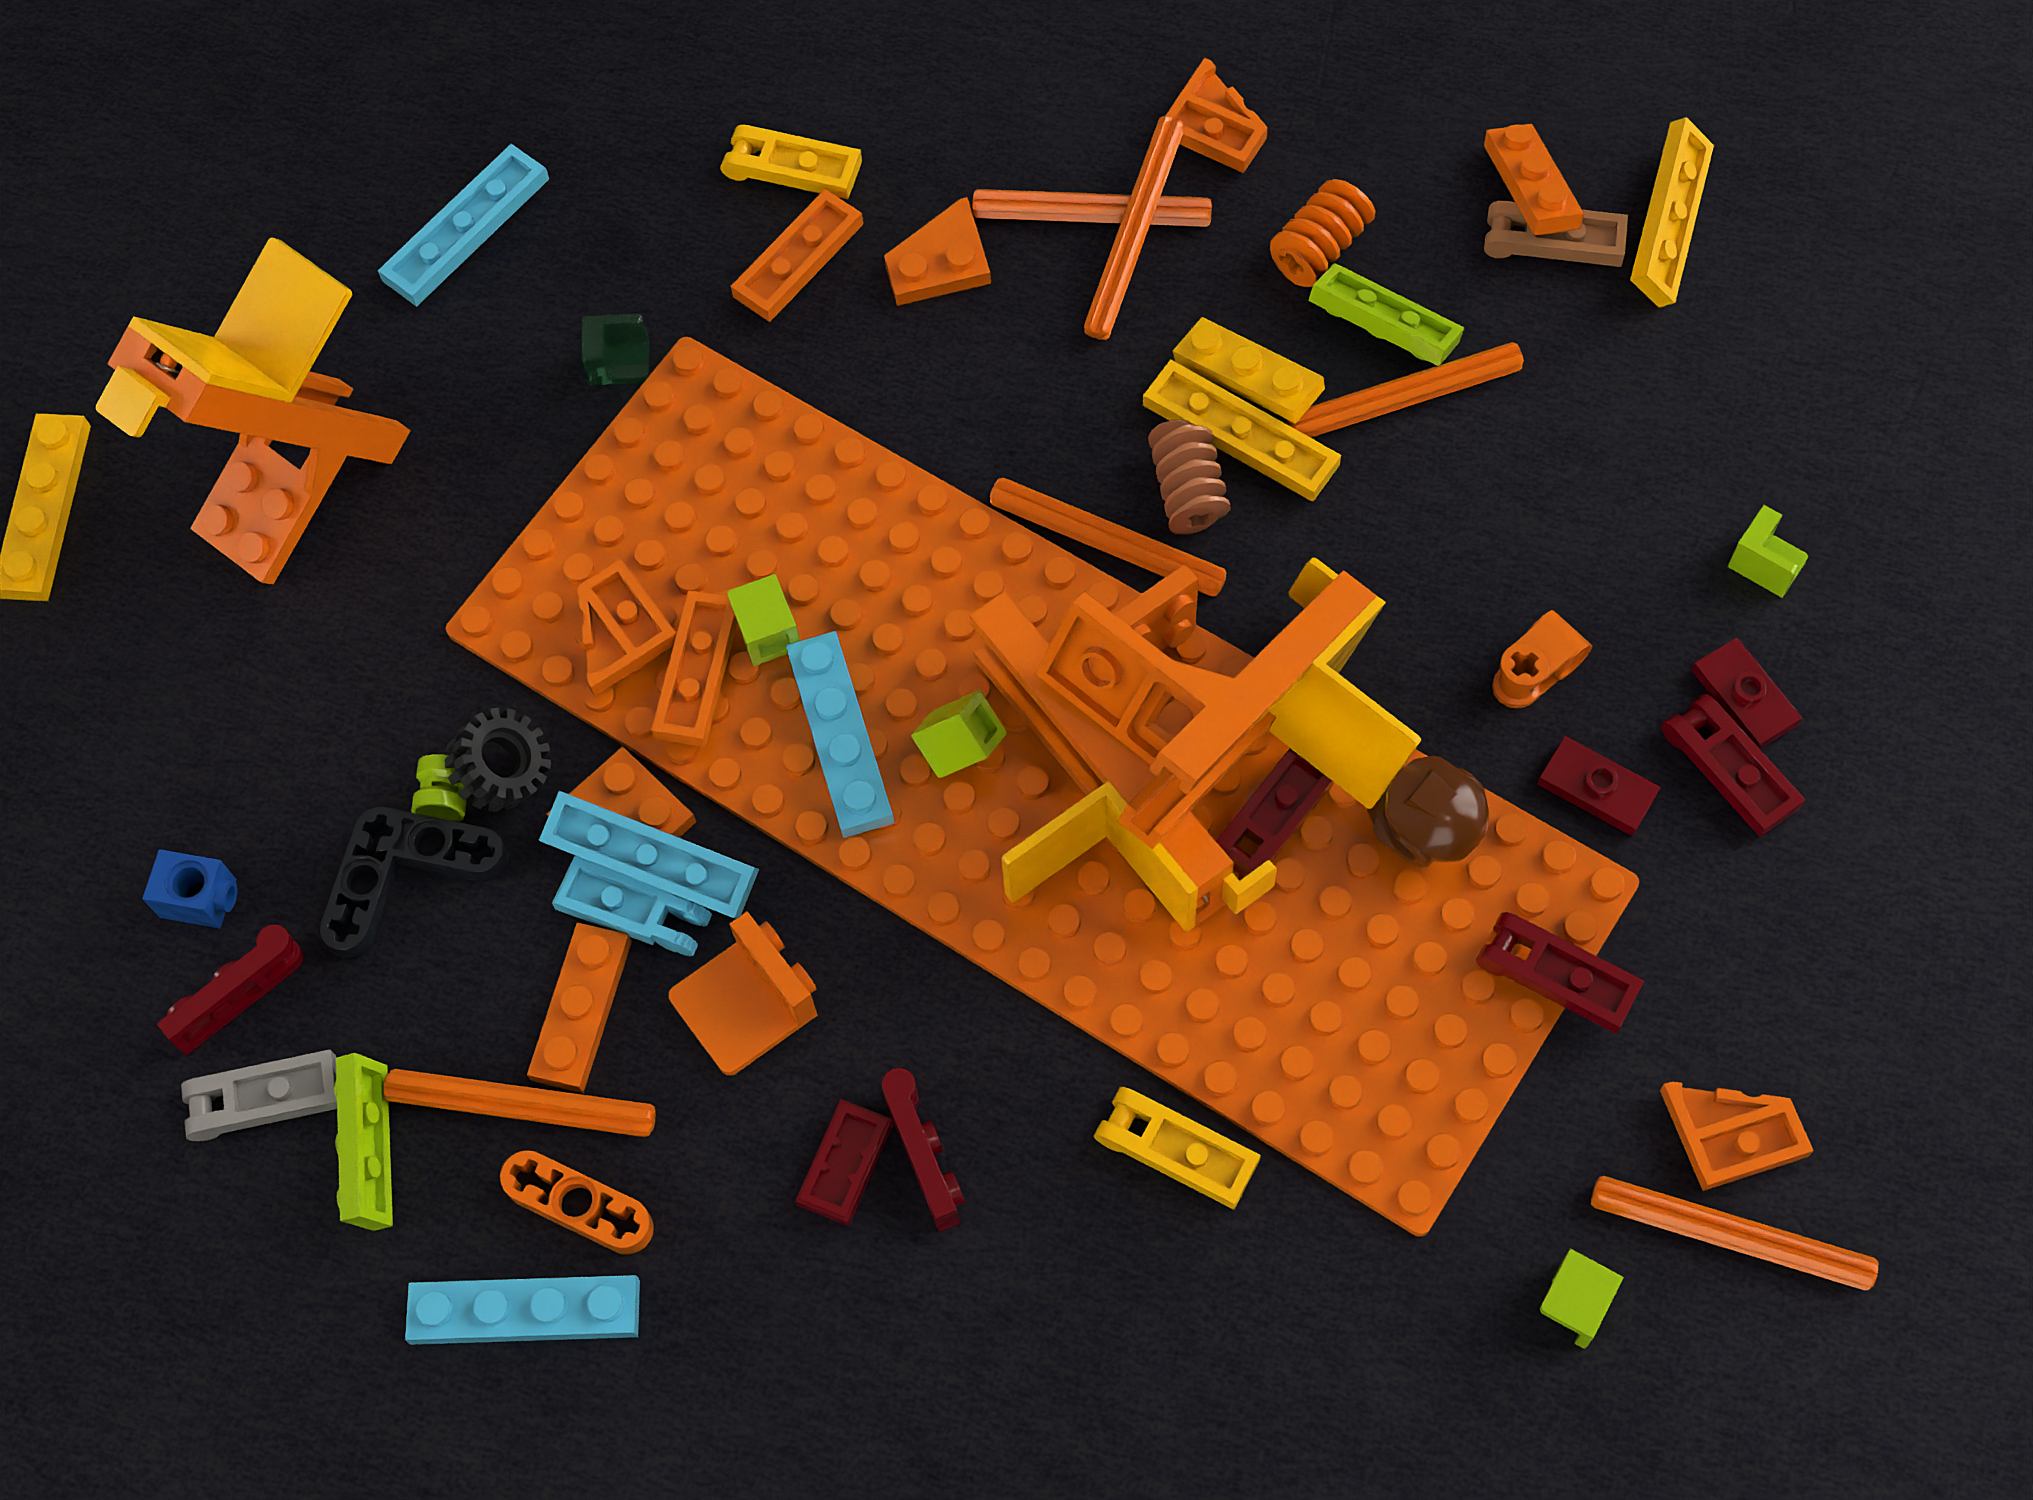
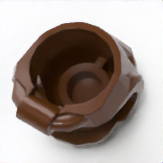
(1431, 812)

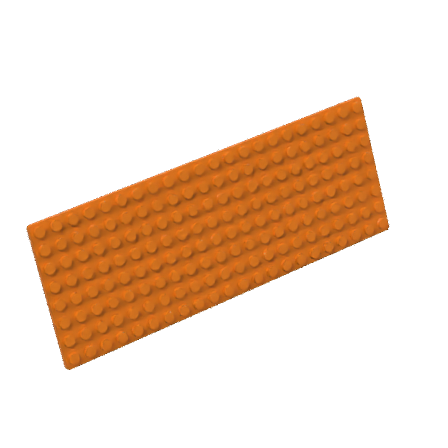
(1316, 1018)

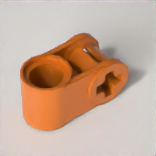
(1538, 661)

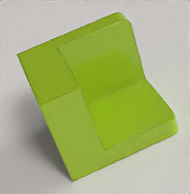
(1765, 556)
(763, 619)
(959, 734)
(1580, 1295)

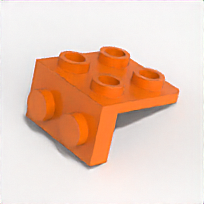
(745, 997)

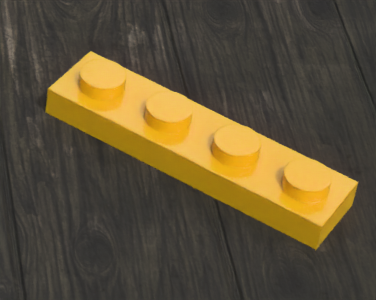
(1672, 212)
(1243, 430)
(42, 506)

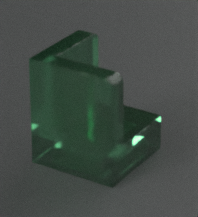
(615, 349)

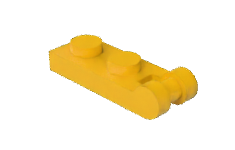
(791, 161)
(1179, 1147)

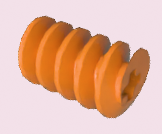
(1321, 231)

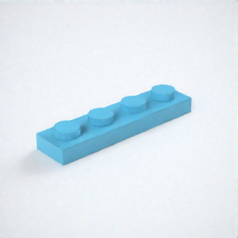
(463, 225)
(840, 734)
(649, 855)
(522, 1309)

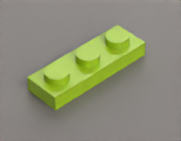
(1386, 314)
(363, 1143)

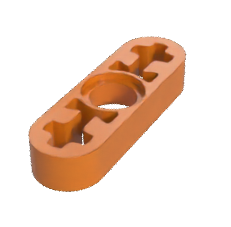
(548, 1171)

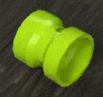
(436, 794)

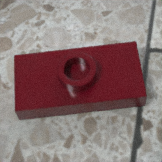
(1746, 693)
(1598, 786)
(844, 1162)

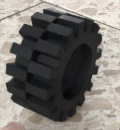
(516, 740)

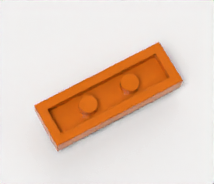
(1533, 179)
(797, 255)
(695, 670)
(579, 1008)

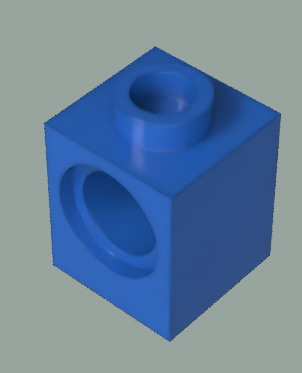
(176, 874)

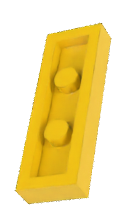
(1249, 370)

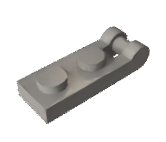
(260, 1094)

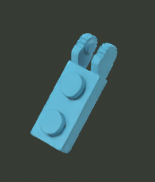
(627, 905)

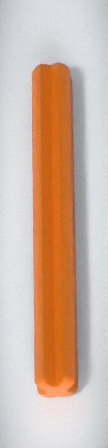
(1085, 207)
(1133, 228)
(1410, 390)
(1103, 534)
(519, 1102)
(1735, 1233)

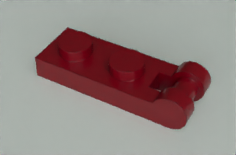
(1734, 765)
(1274, 812)
(1560, 972)
(232, 989)
(921, 1145)

